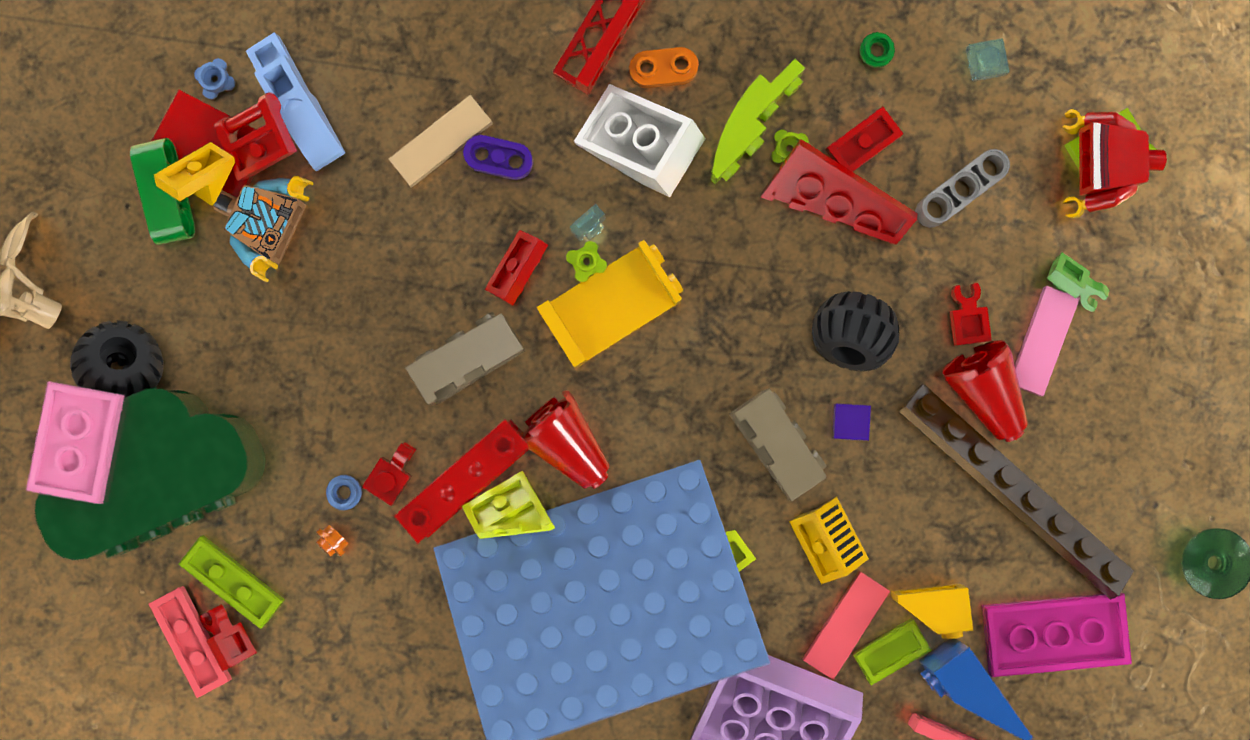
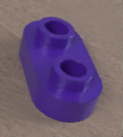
(499, 157)

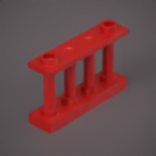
(463, 481)

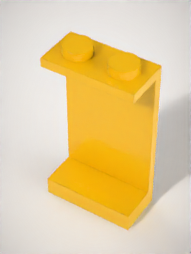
(611, 304)

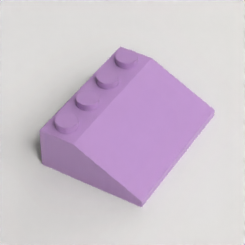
(779, 705)

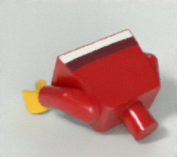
(1111, 159)

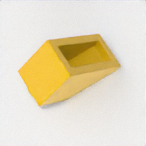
(940, 608)

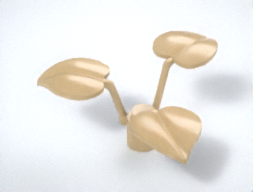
(30, 305)

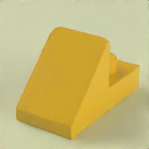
(197, 174)

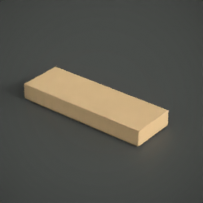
(440, 141)

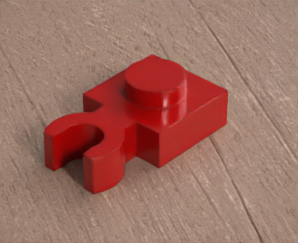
(969, 323)

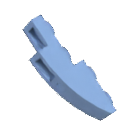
(299, 107)

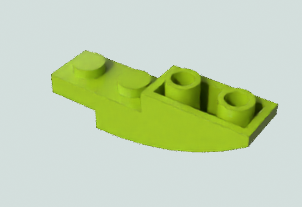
(743, 128)

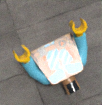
(263, 220)

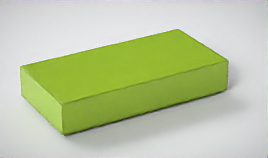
(891, 651)

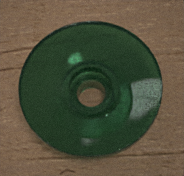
(1232, 565)

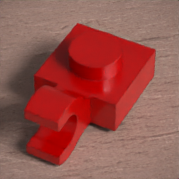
(389, 477)
(230, 643)

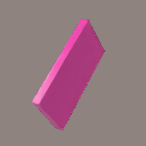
(1056, 635)

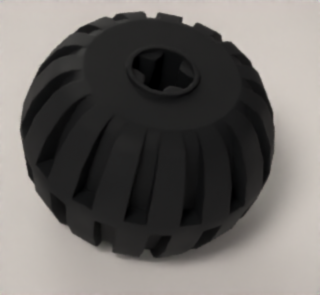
(855, 331)
(122, 344)

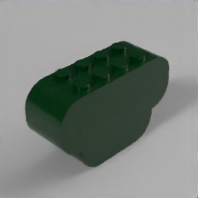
(163, 473)

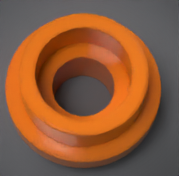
(331, 541)

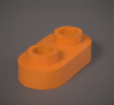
(664, 69)

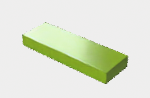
(231, 582)

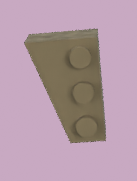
(464, 359)
(779, 444)

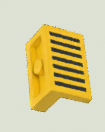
(829, 541)

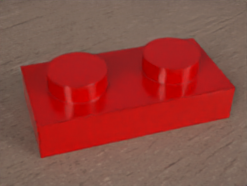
(865, 140)
(516, 267)

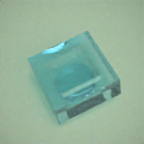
(987, 59)
(588, 224)

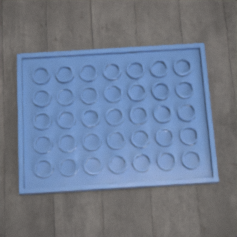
(602, 610)

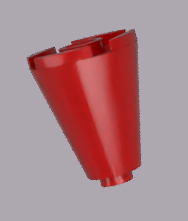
(990, 388)
(565, 441)

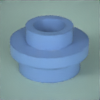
(333, 496)

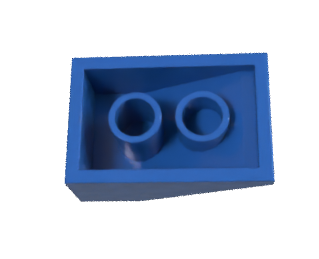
(960, 676)

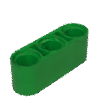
(165, 216)

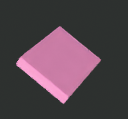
(75, 442)

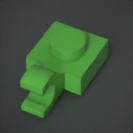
(1075, 280)

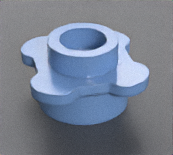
(207, 71)

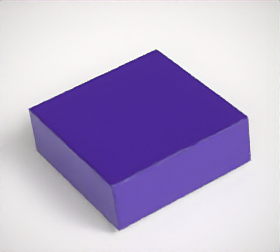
(851, 422)

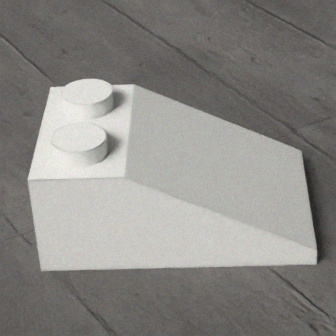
(641, 139)

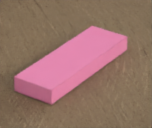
(1044, 339)

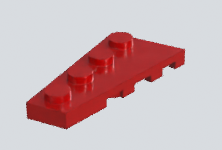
(829, 189)

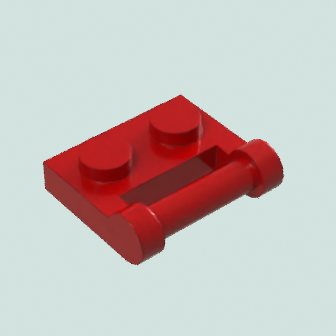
(262, 146)

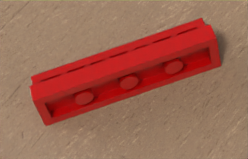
(605, 47)

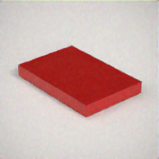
(191, 126)

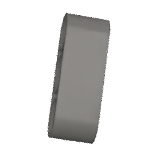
(976, 180)

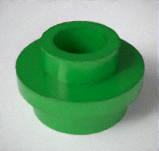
(881, 40)

